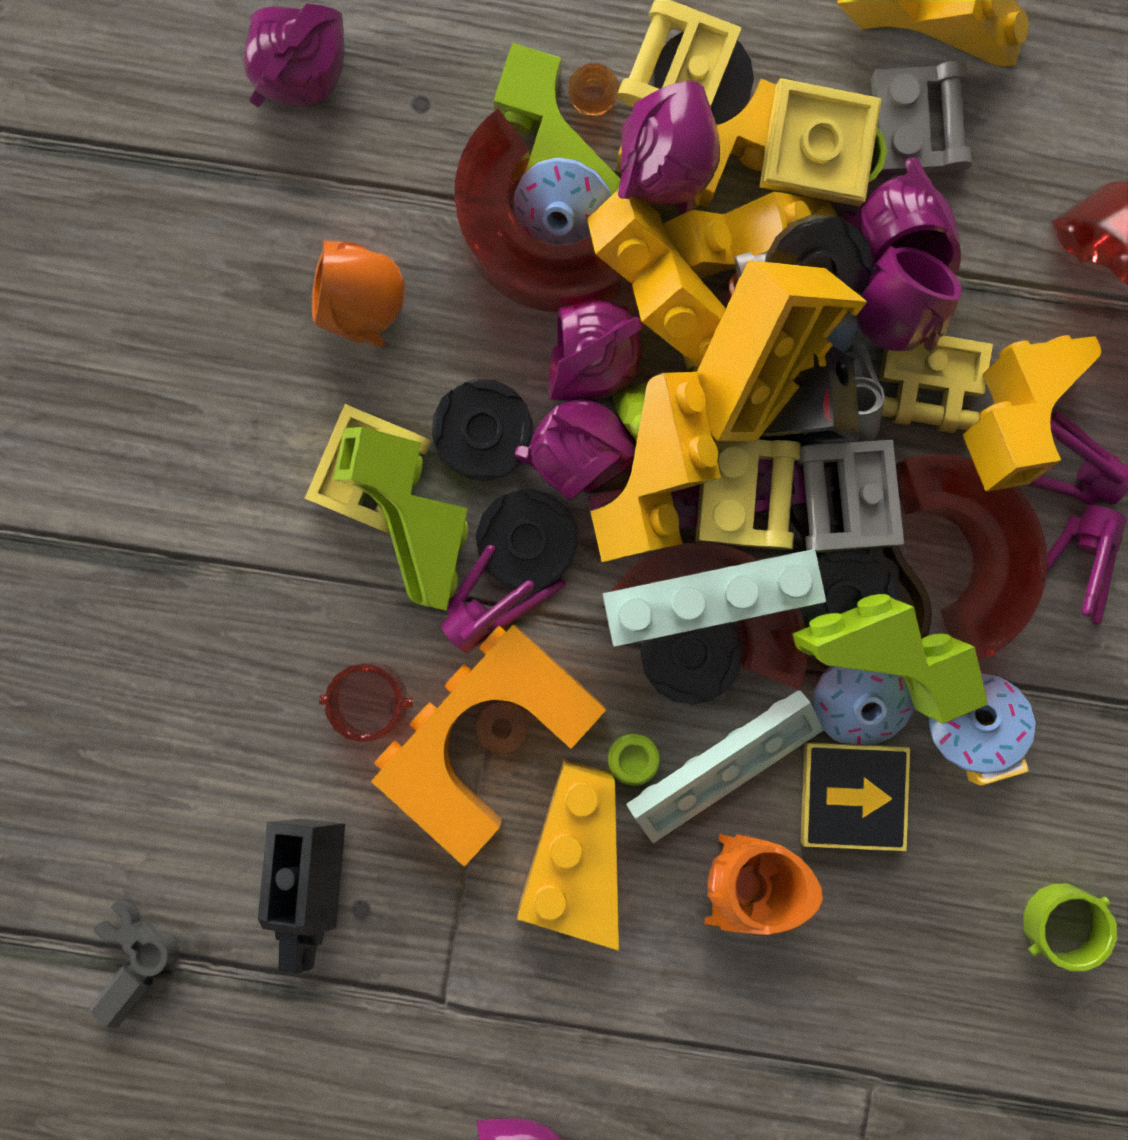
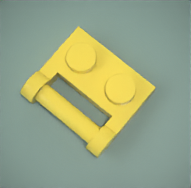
(699, 58)
(345, 497)
(728, 503)

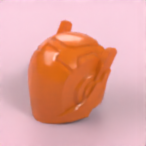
(356, 292)
(757, 907)

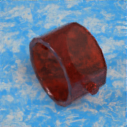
(336, 718)

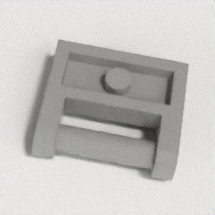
(906, 117)
(866, 493)

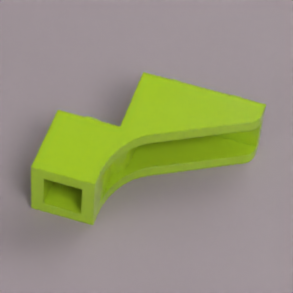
(529, 104)
(422, 530)
(886, 639)

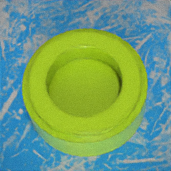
(633, 759)

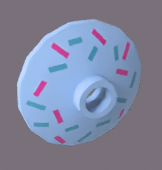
(558, 187)
(846, 691)
(992, 746)

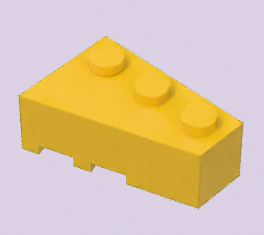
(765, 340)
(575, 860)

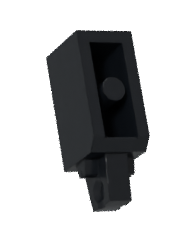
(300, 887)

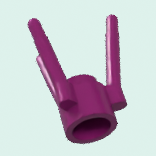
(1100, 473)
(1099, 536)
(473, 623)

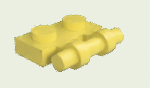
(951, 367)

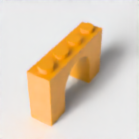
(420, 771)

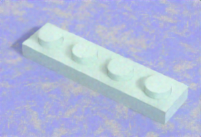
(714, 597)
(725, 766)

